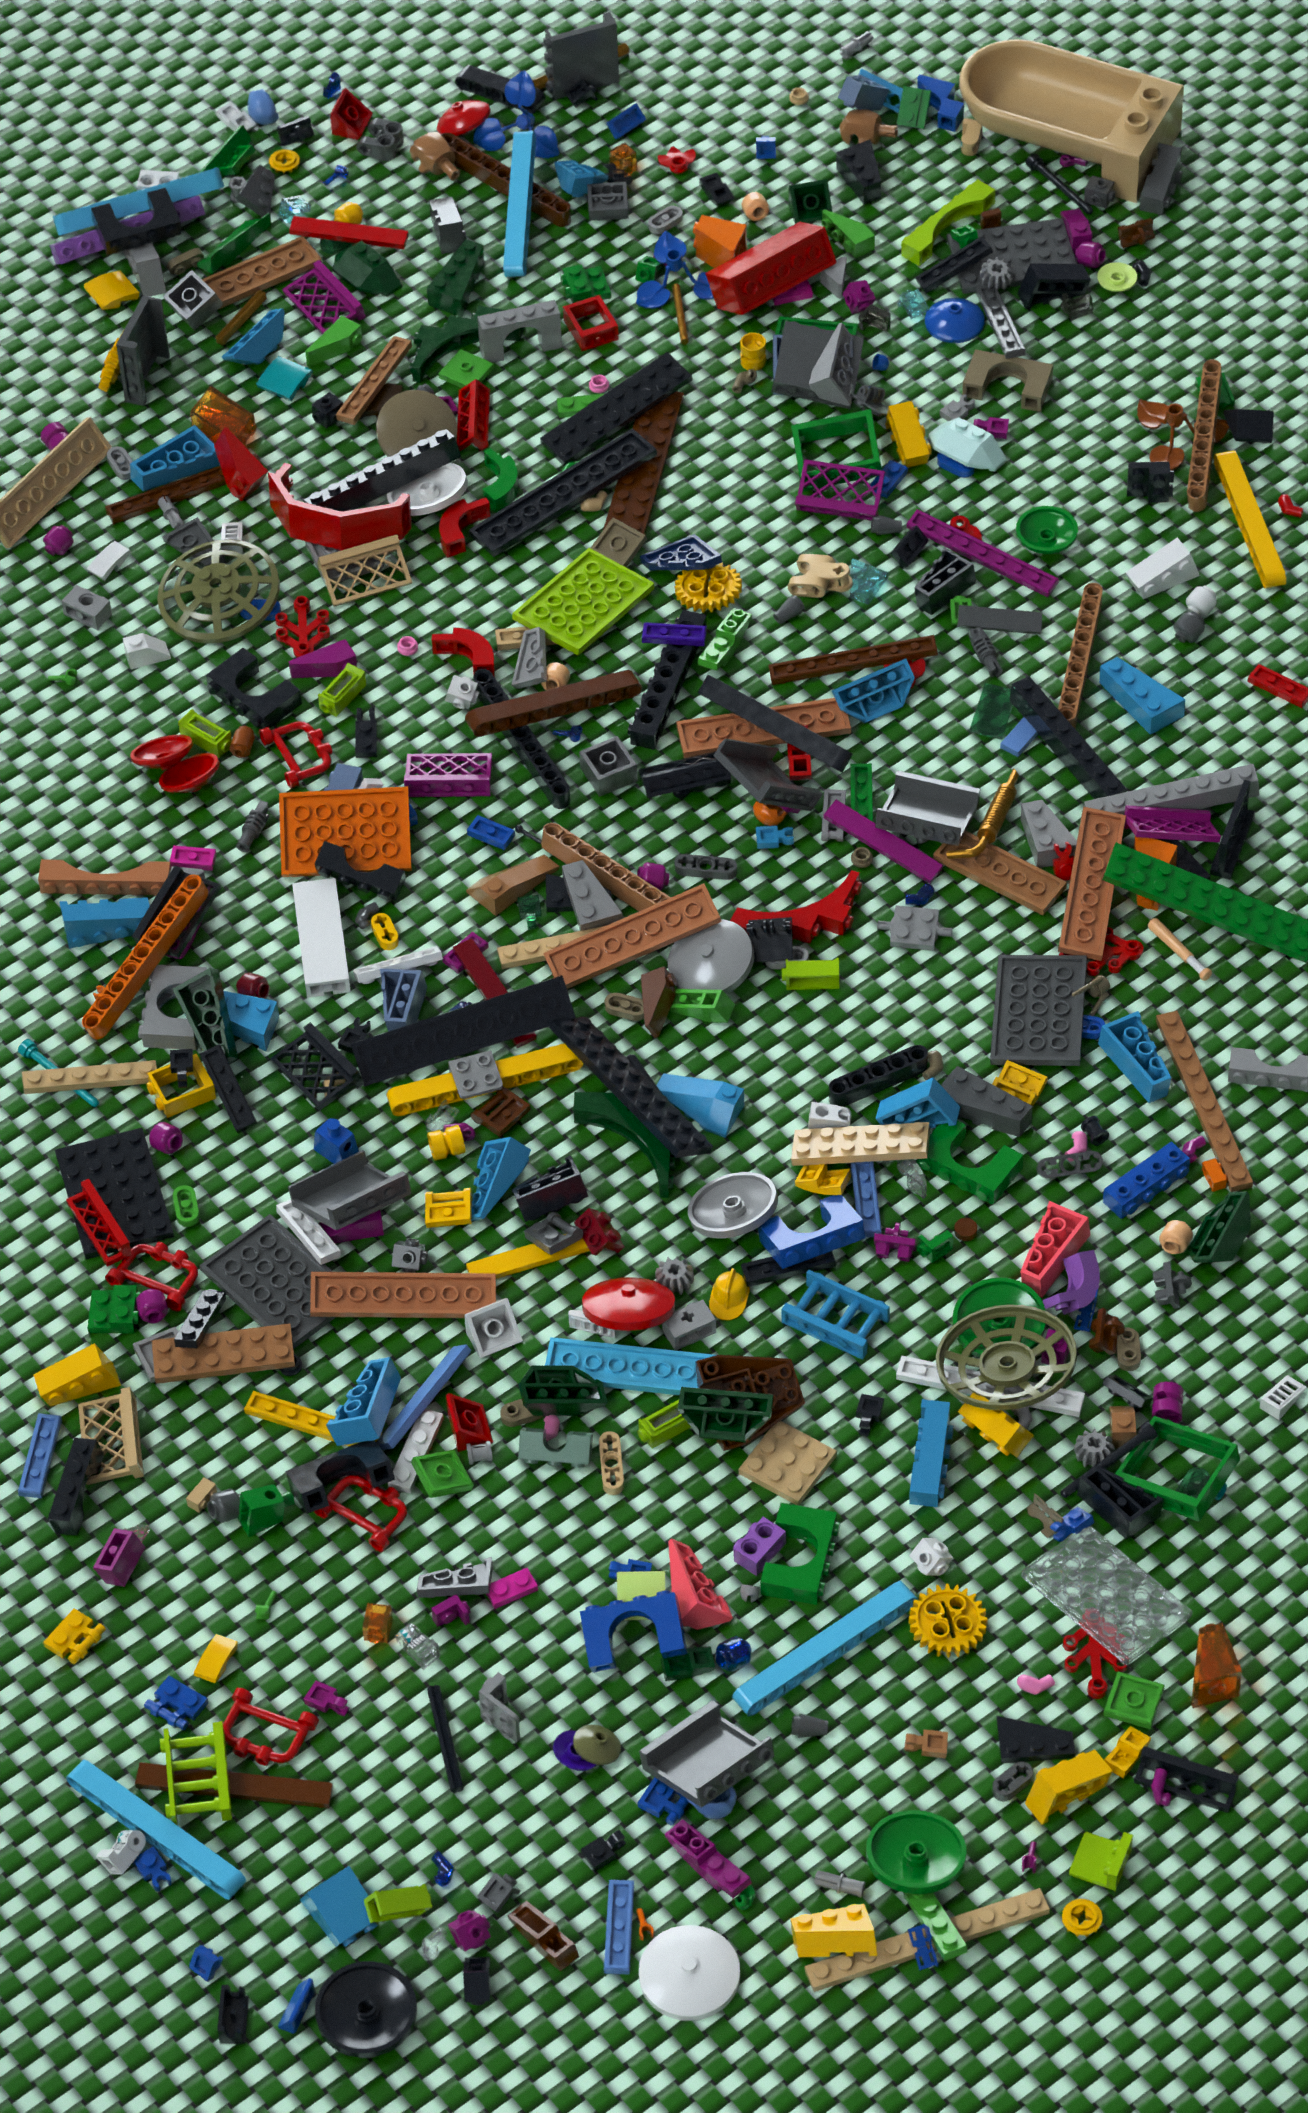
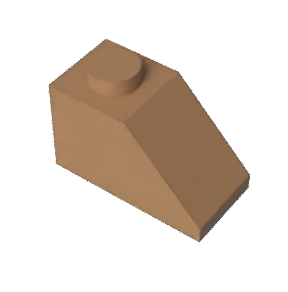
(1122, 1424)

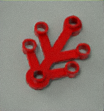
(303, 647)
(1126, 949)
(1094, 1650)

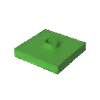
(465, 368)
(442, 1473)
(1134, 1700)

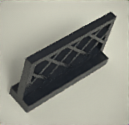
(682, 774)
(1234, 836)
(167, 890)
(330, 1054)

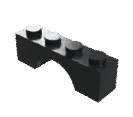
(384, 881)
(67, 1508)

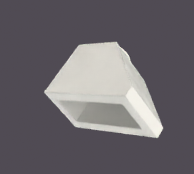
(144, 650)

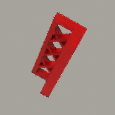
(477, 413)
(104, 1216)

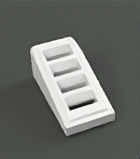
(229, 531)
(578, 1321)
(1276, 1410)

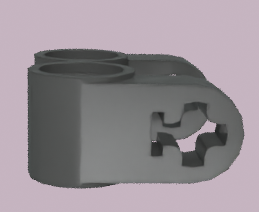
(388, 139)

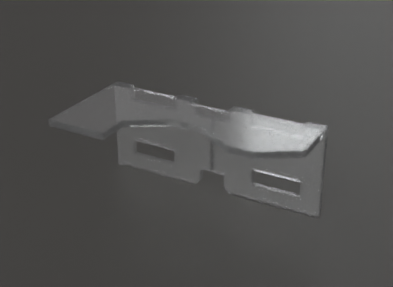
(444, 1117)

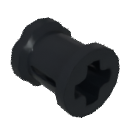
(1094, 1130)

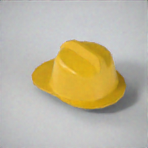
(728, 1296)

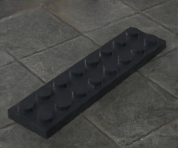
(616, 409)

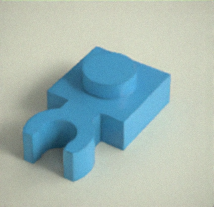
(771, 837)

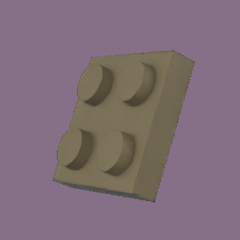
(619, 542)

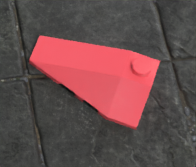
(696, 1598)

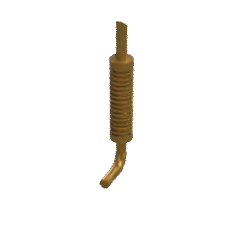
(993, 819)

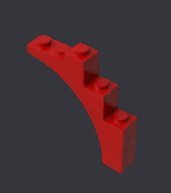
(828, 914)

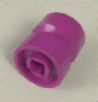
(53, 434)
(1168, 1401)

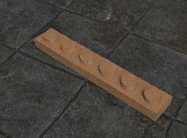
(374, 380)

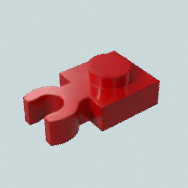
(1063, 864)

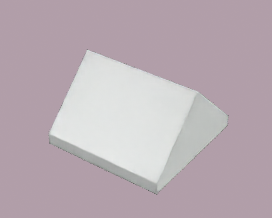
(492, 1328)

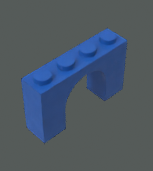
(791, 1247)
(601, 1622)

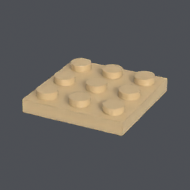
(787, 1462)

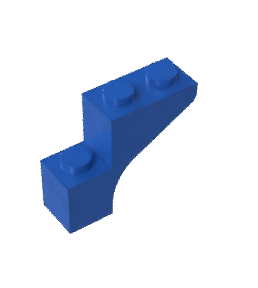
(942, 99)

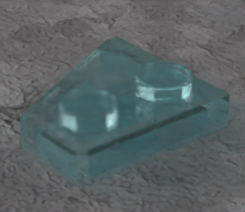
(866, 581)

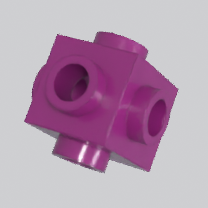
(858, 296)
(470, 1930)

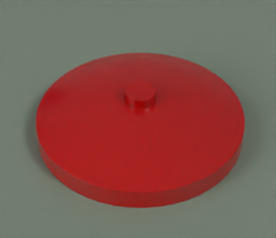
(628, 1304)

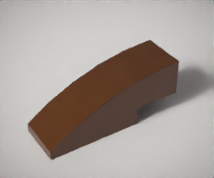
(544, 1935)

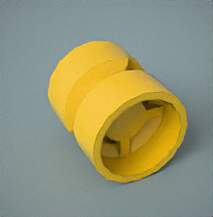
(753, 351)
(446, 1142)

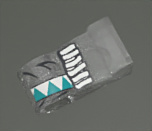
(418, 1645)

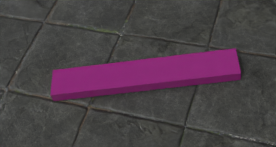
(883, 841)

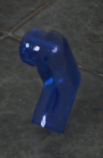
(921, 896)
(445, 1870)

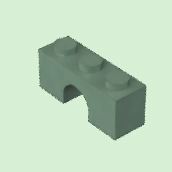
(535, 1447)

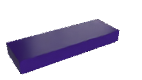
(674, 634)

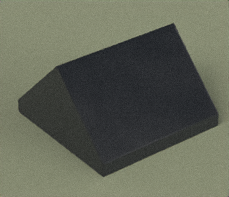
(1250, 425)

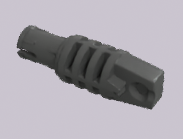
(985, 651)
(253, 826)

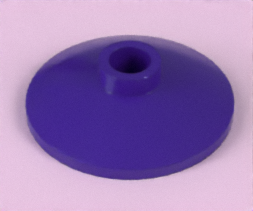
(566, 1753)

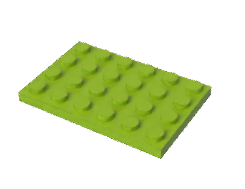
(583, 601)

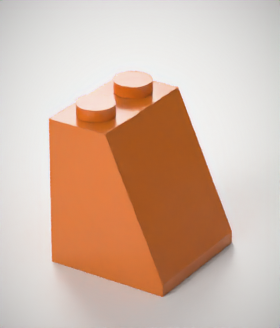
(718, 240)
(1157, 849)

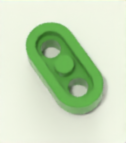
(186, 1208)

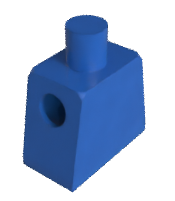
(334, 1141)

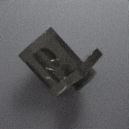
(1077, 307)
(876, 317)

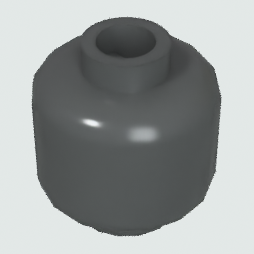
(1189, 627)
(224, 1505)

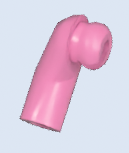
(1034, 1685)

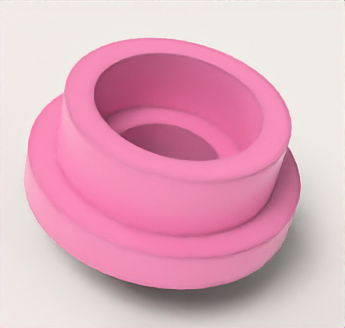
(598, 384)
(407, 646)

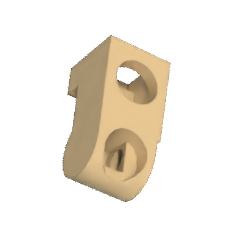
(971, 136)

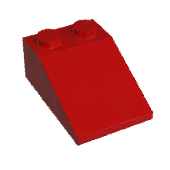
(239, 466)

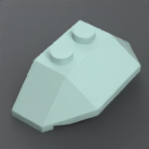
(967, 444)

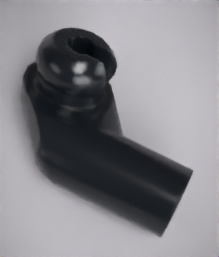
(1140, 266)

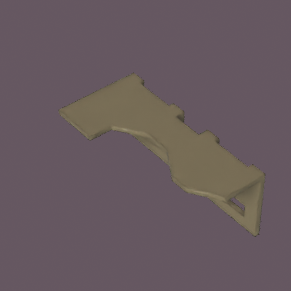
(1035, 1512)

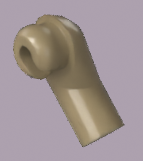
(742, 379)
(936, 1065)

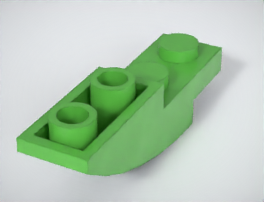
(726, 640)

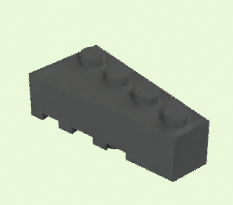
(987, 1103)

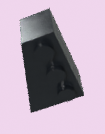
(860, 171)
(1050, 281)
(946, 579)
(551, 1191)
(1117, 1502)

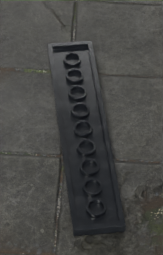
(563, 492)
(462, 1030)
(631, 1087)

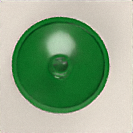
(996, 1293)
(916, 1852)

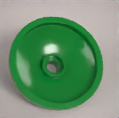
(1046, 529)

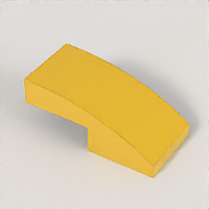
(215, 1658)
(1127, 1751)

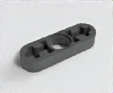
(699, 860)
(1052, 1161)

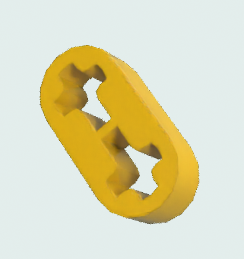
(380, 932)

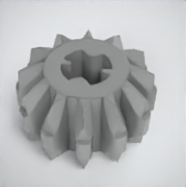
(996, 273)
(675, 1274)
(1093, 1447)

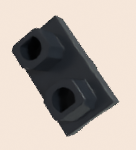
(295, 131)

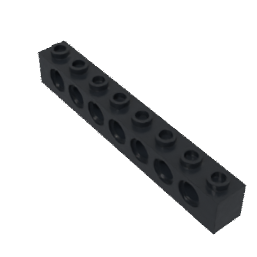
(664, 687)

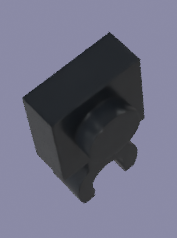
(352, 1035)

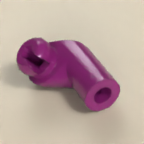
(1067, 161)
(1158, 1788)

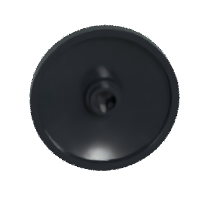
(366, 2009)

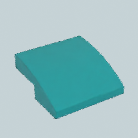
(284, 378)

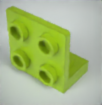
(1101, 1859)

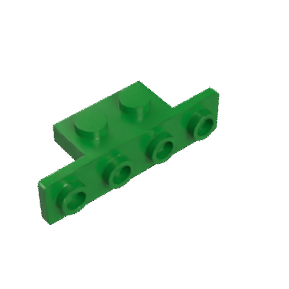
(232, 153)

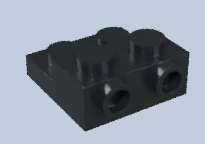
(1150, 480)

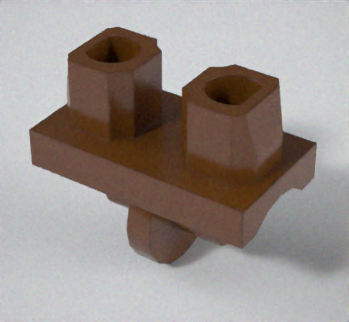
(1136, 233)
(1106, 1329)

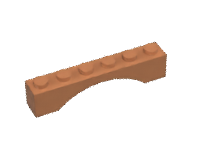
(62, 878)

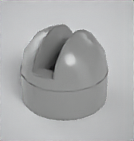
(748, 1590)

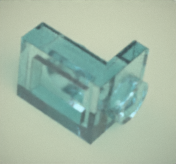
(291, 206)
(913, 303)

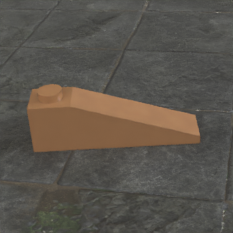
(503, 887)

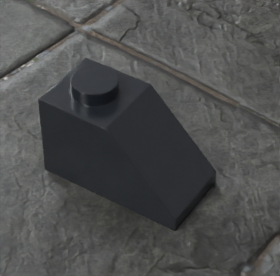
(477, 1980)

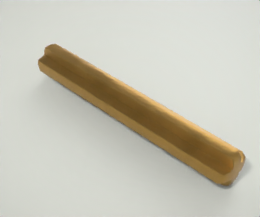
(240, 318)

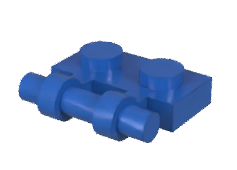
(179, 1697)
(658, 1798)

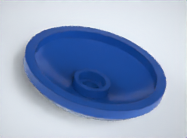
(954, 320)

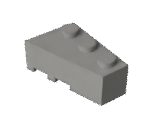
(1043, 831)
(588, 898)

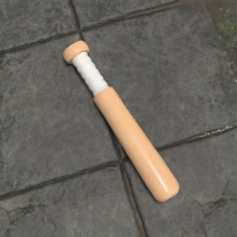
(1175, 945)

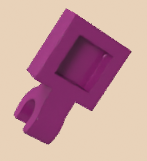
(996, 426)
(325, 1697)

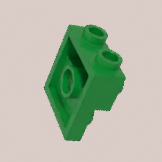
(584, 283)
(114, 1310)

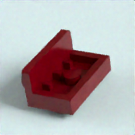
(599, 1232)

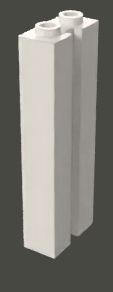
(321, 937)

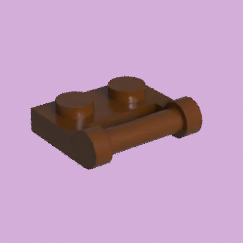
(505, 1115)

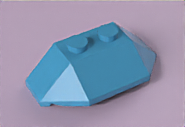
(576, 177)
(258, 340)
(876, 693)

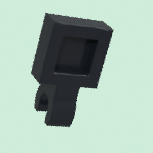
(617, 175)
(181, 1062)
(868, 1410)
(602, 1852)

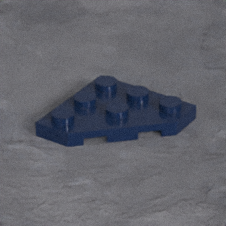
(684, 554)

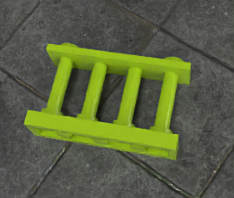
(218, 1782)

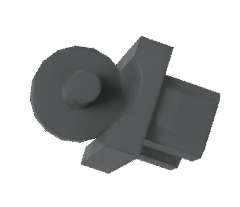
(1173, 1283)

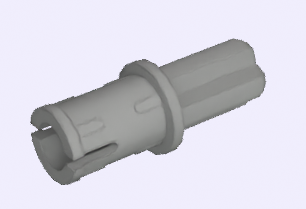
(856, 45)
(170, 512)
(839, 1883)

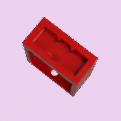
(586, 338)

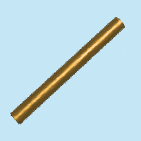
(680, 314)

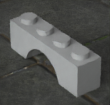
(1249, 1069)

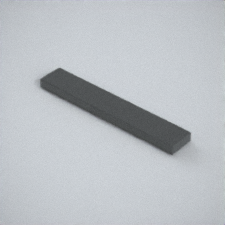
(1000, 322)

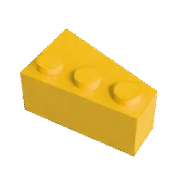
(908, 434)
(77, 1376)
(1065, 1783)
(834, 1931)

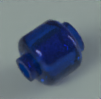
(733, 1653)

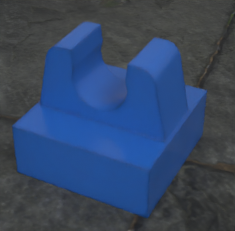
(765, 147)
(205, 1962)

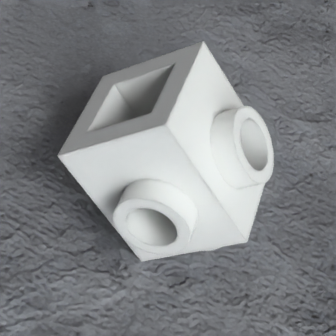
(462, 692)
(931, 1557)

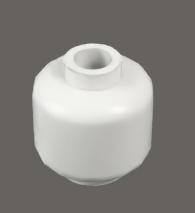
(1201, 601)

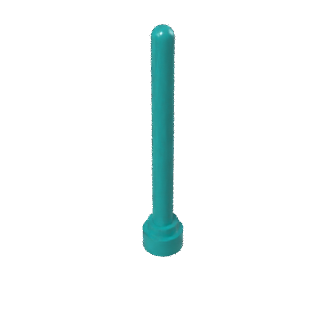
(29, 1050)

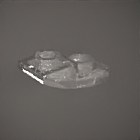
(915, 1178)

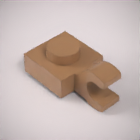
(932, 1743)

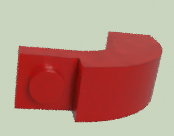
(455, 519)
(467, 644)
(798, 763)

